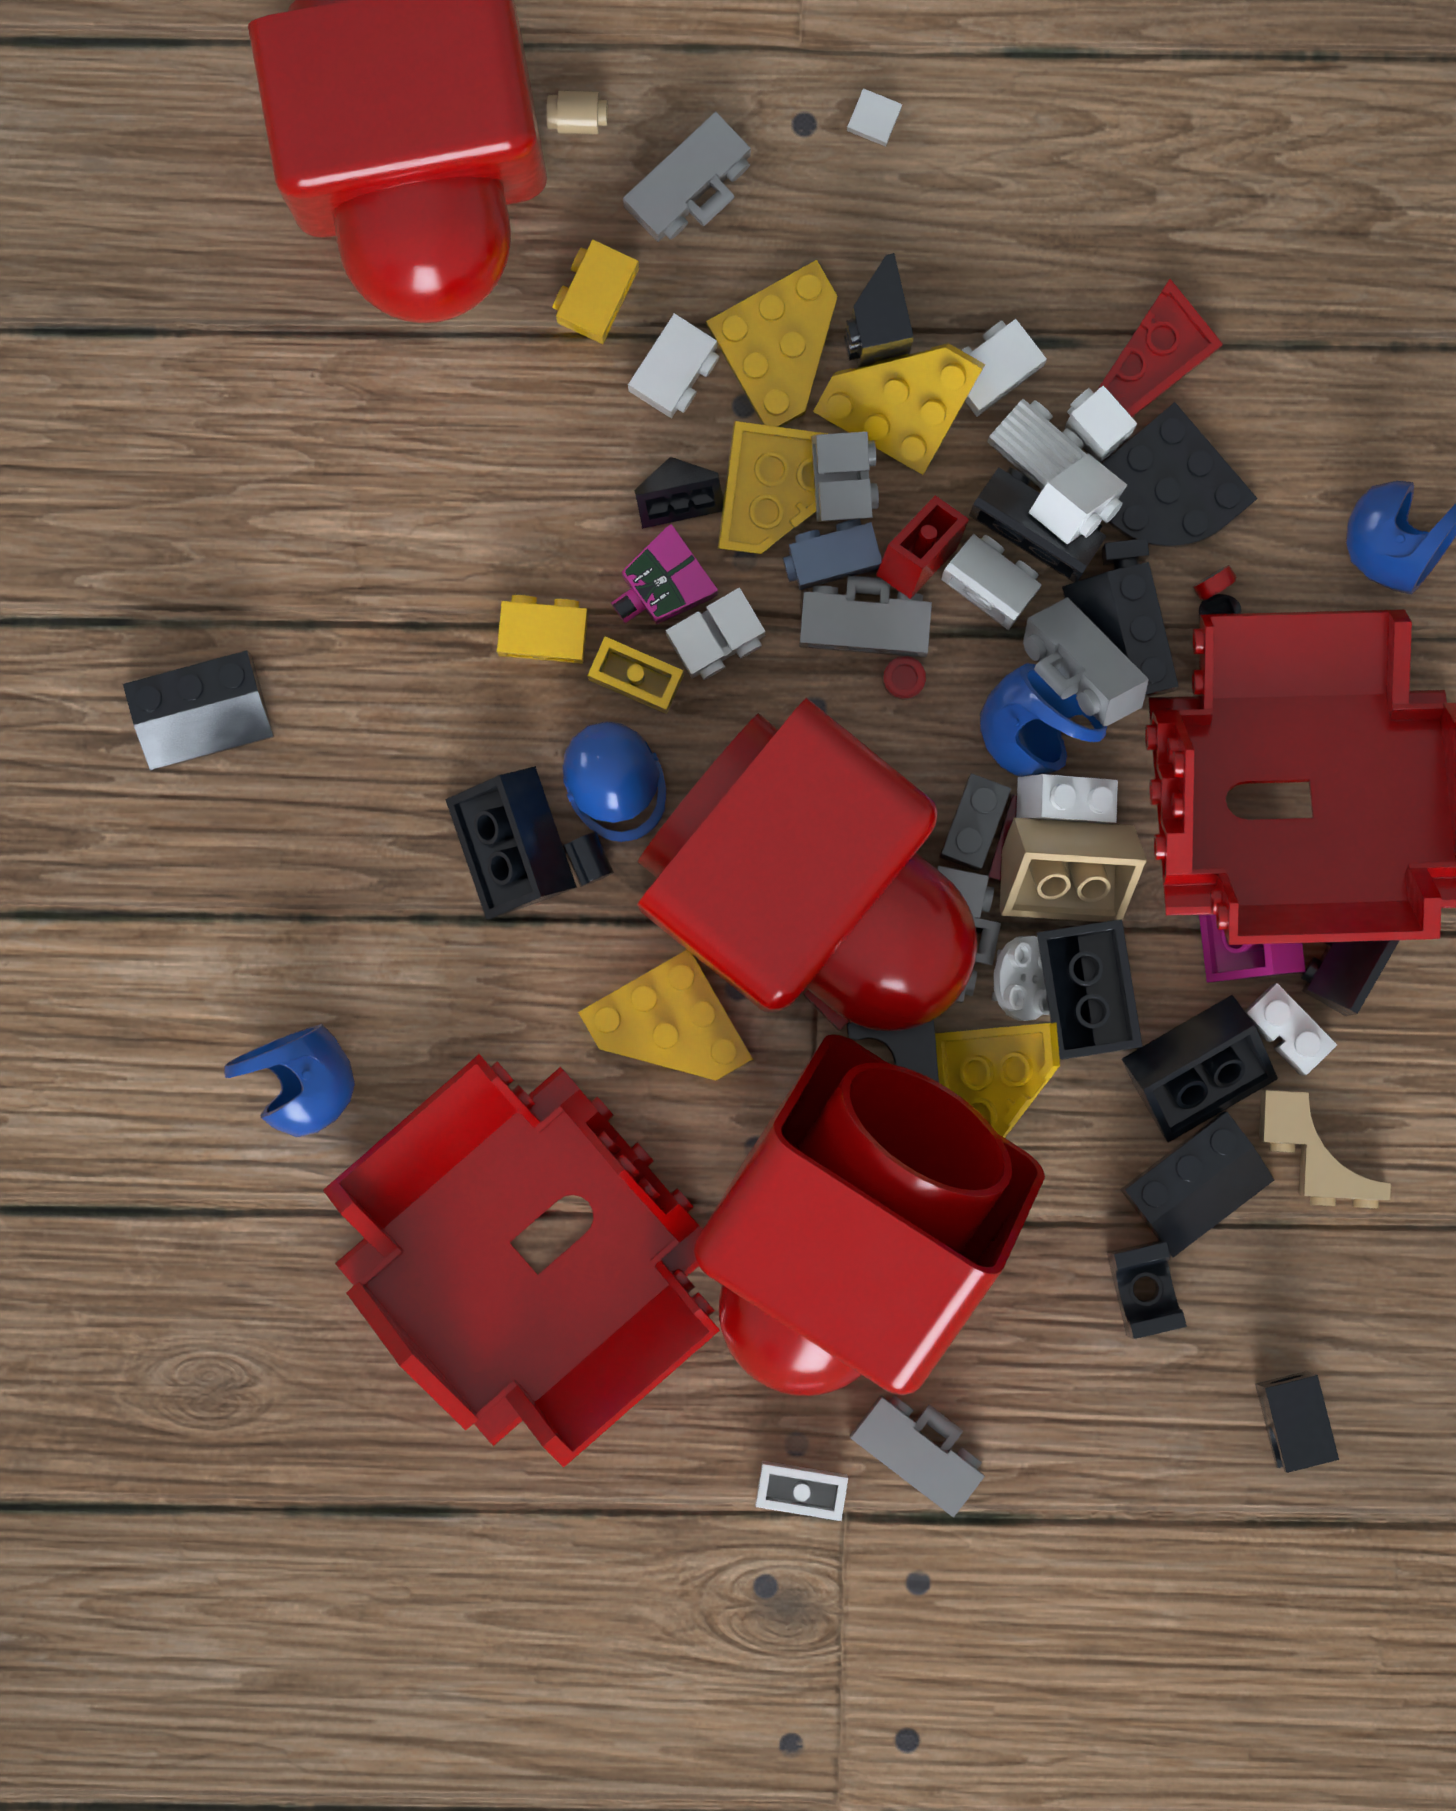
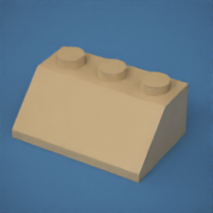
(1069, 870)

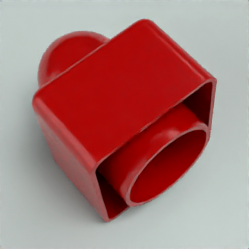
(403, 141)
(807, 875)
(862, 1227)

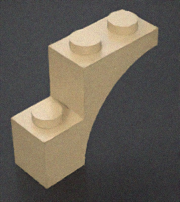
(1287, 1122)

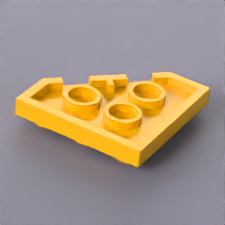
(778, 342)
(903, 401)
(766, 486)
(669, 1021)
(998, 1068)

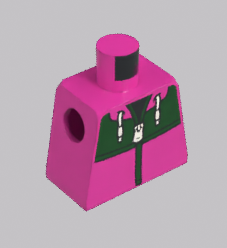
(664, 580)

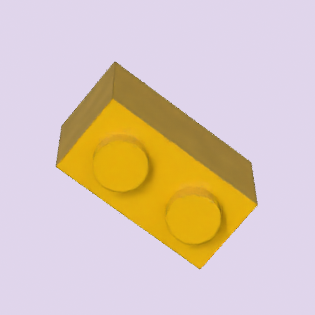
(596, 291)
(542, 630)
(635, 675)

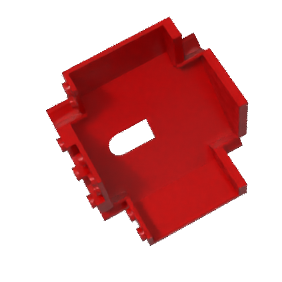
(1321, 706)
(469, 1310)

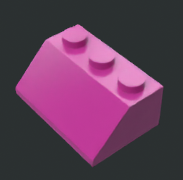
(1245, 961)

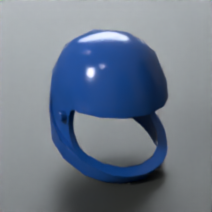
(1387, 545)
(1025, 722)
(613, 778)
(312, 1076)

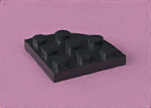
(1175, 484)

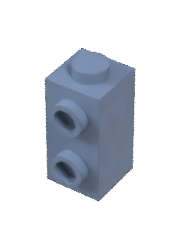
(832, 556)

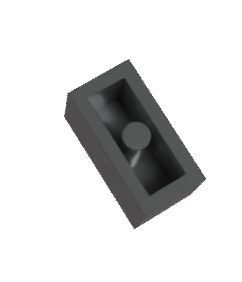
(975, 822)

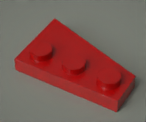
(1161, 351)

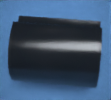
(588, 859)

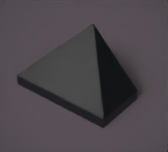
(678, 493)

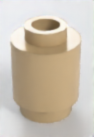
(576, 112)

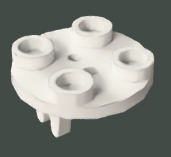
(1020, 980)

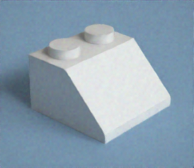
(992, 580)

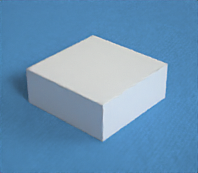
(874, 117)

